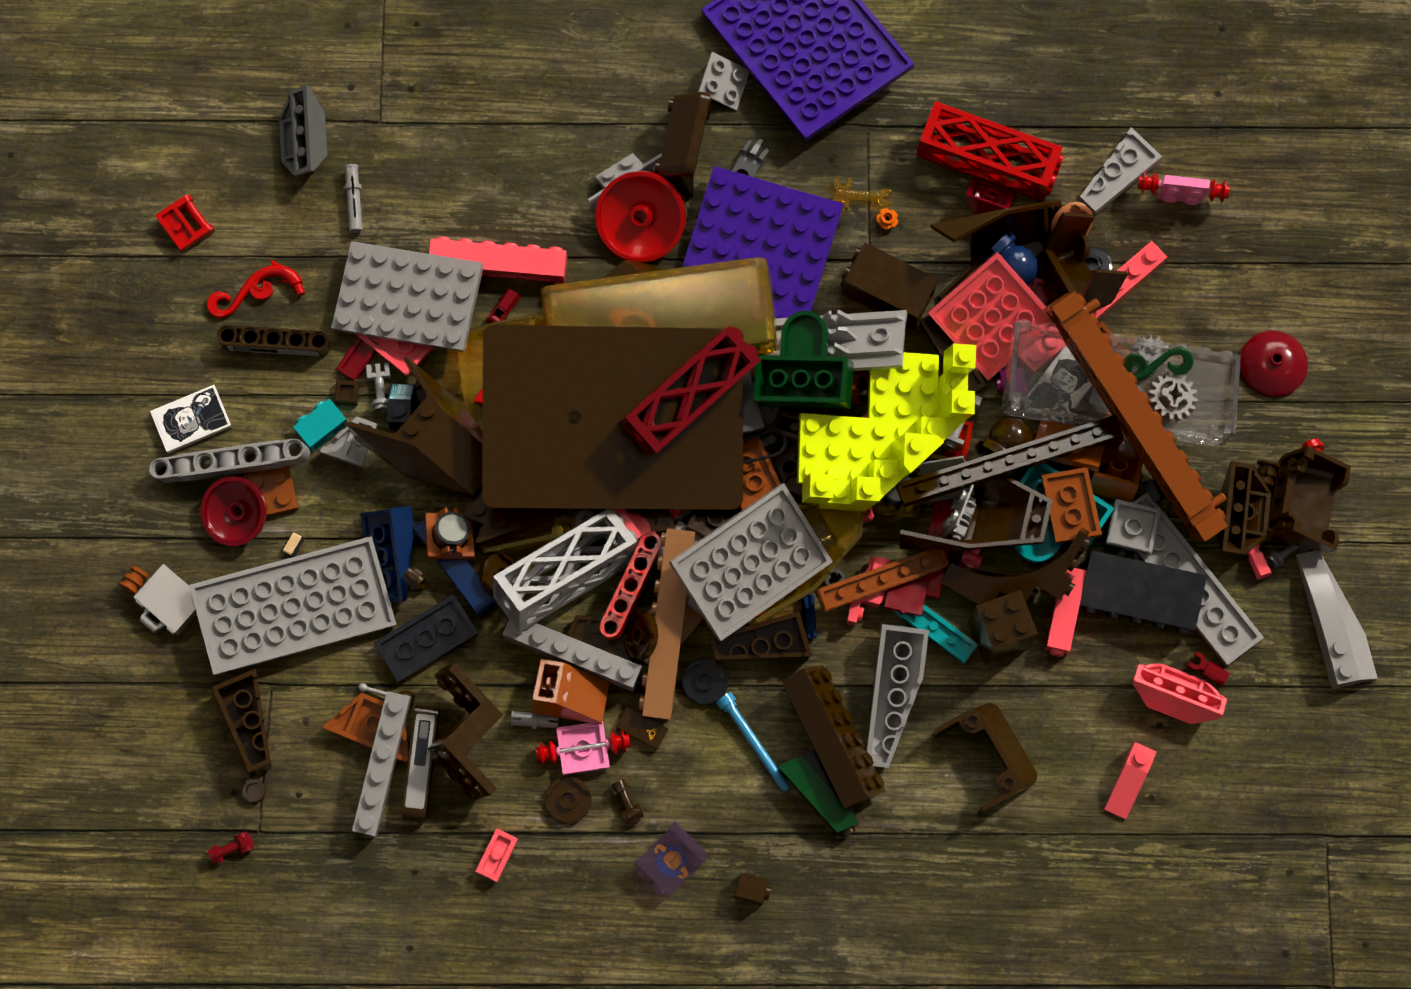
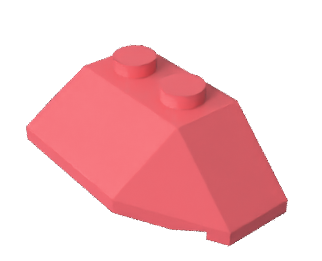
(1178, 694)

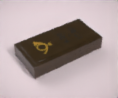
(642, 728)

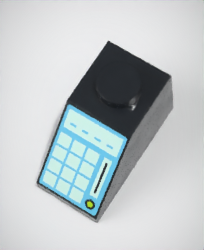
(400, 404)

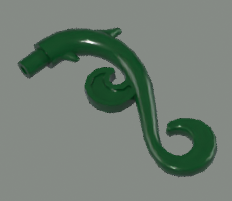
(1145, 371)

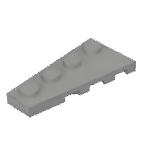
(1120, 171)

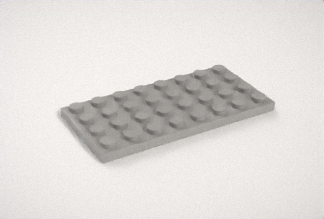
(292, 605)

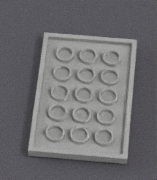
(407, 296)
(750, 562)

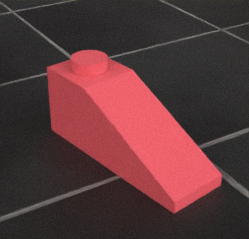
(1130, 780)

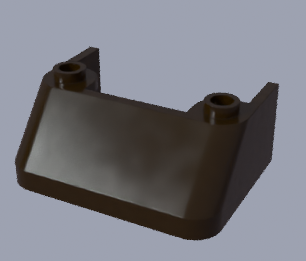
(684, 139)
(1064, 264)
(1020, 771)

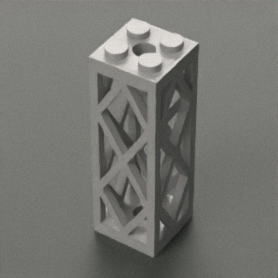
(510, 589)

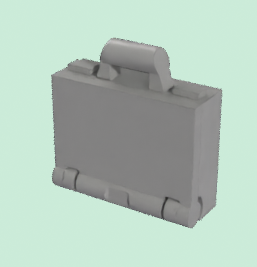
(168, 600)

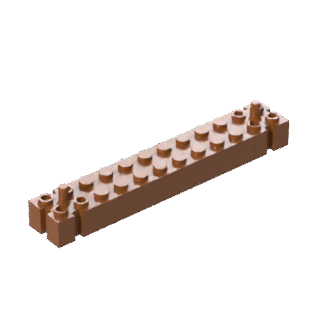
(1136, 418)

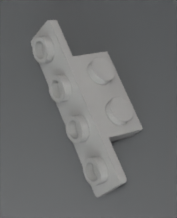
(626, 165)

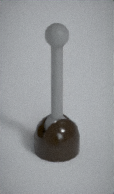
(363, 688)

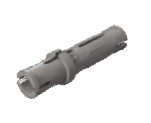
(351, 173)

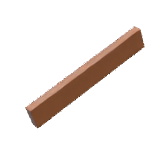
(881, 578)

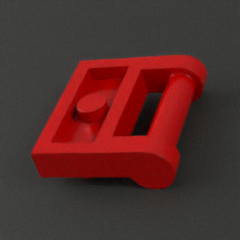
(179, 228)

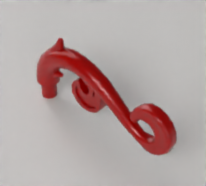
(251, 285)

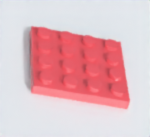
(985, 310)

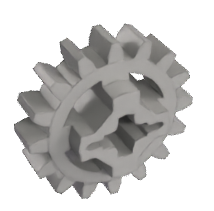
(1180, 392)

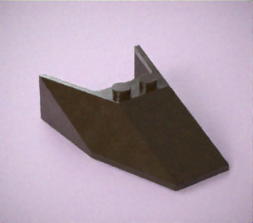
(1027, 222)
(435, 443)
(1003, 517)

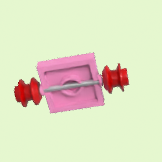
(1184, 189)
(582, 748)

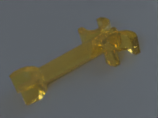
(844, 194)

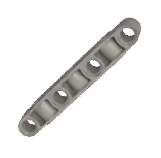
(229, 460)

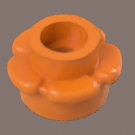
(884, 224)

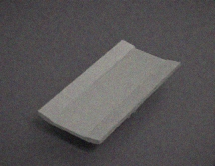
(868, 338)

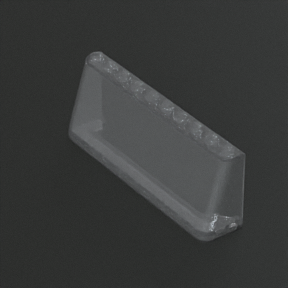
(1050, 385)

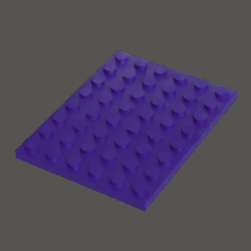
(810, 54)

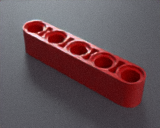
(633, 597)

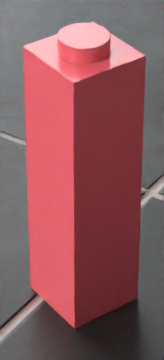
(1065, 617)

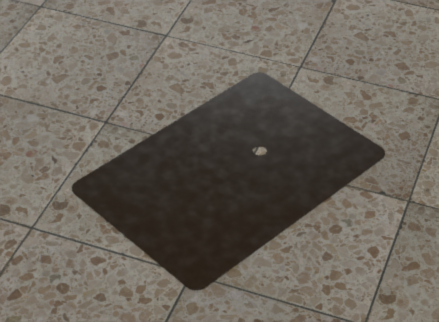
(603, 373)

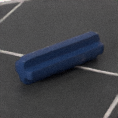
(809, 617)

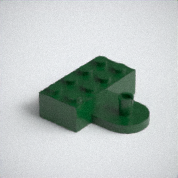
(803, 371)

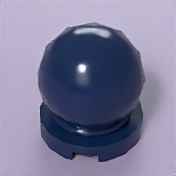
(1018, 257)

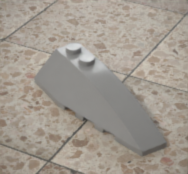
(1337, 628)
(895, 687)

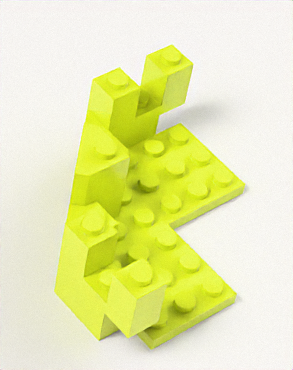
(909, 415)

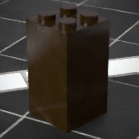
(888, 284)
(1002, 627)

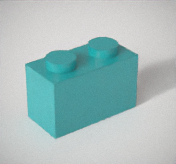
(320, 425)

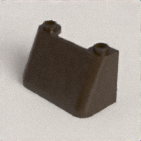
(1305, 498)

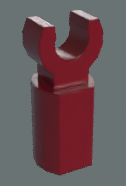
(1209, 670)

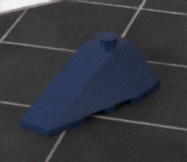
(393, 541)

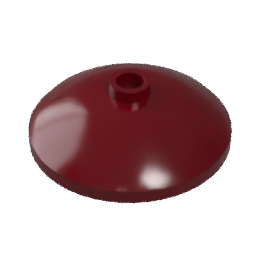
(1265, 374)
(221, 513)

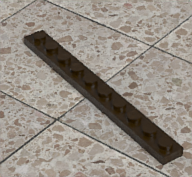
(1009, 461)

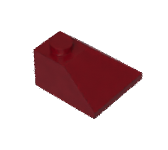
(987, 197)

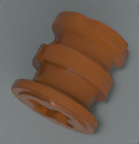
(133, 580)

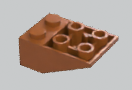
(569, 693)

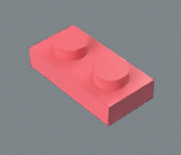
(497, 855)

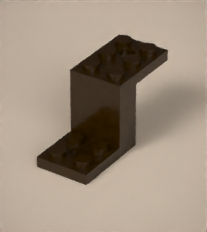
(464, 732)

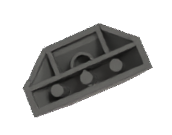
(302, 132)

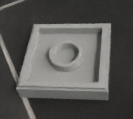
(1133, 527)

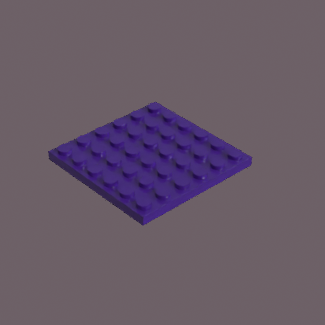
(766, 221)

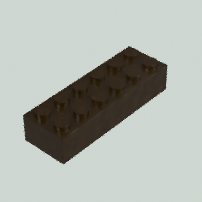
(834, 736)

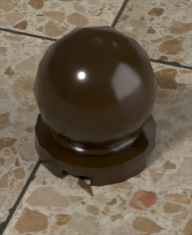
(1004, 435)

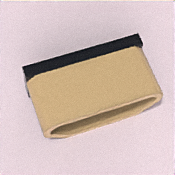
(293, 544)

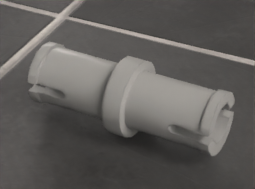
(533, 720)

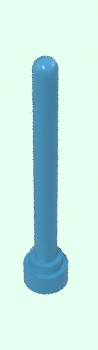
(729, 705)

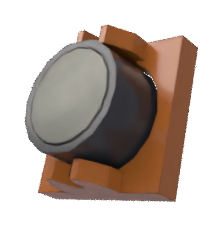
(450, 534)

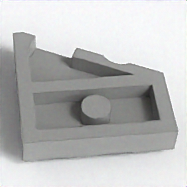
(346, 448)

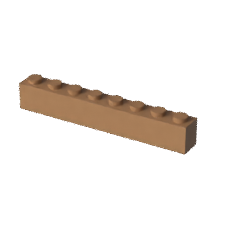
(669, 616)

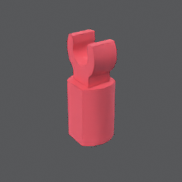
(1258, 563)

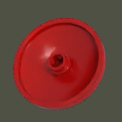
(640, 216)

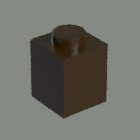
(752, 889)

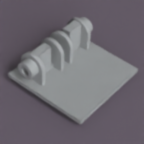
(724, 80)
(962, 510)

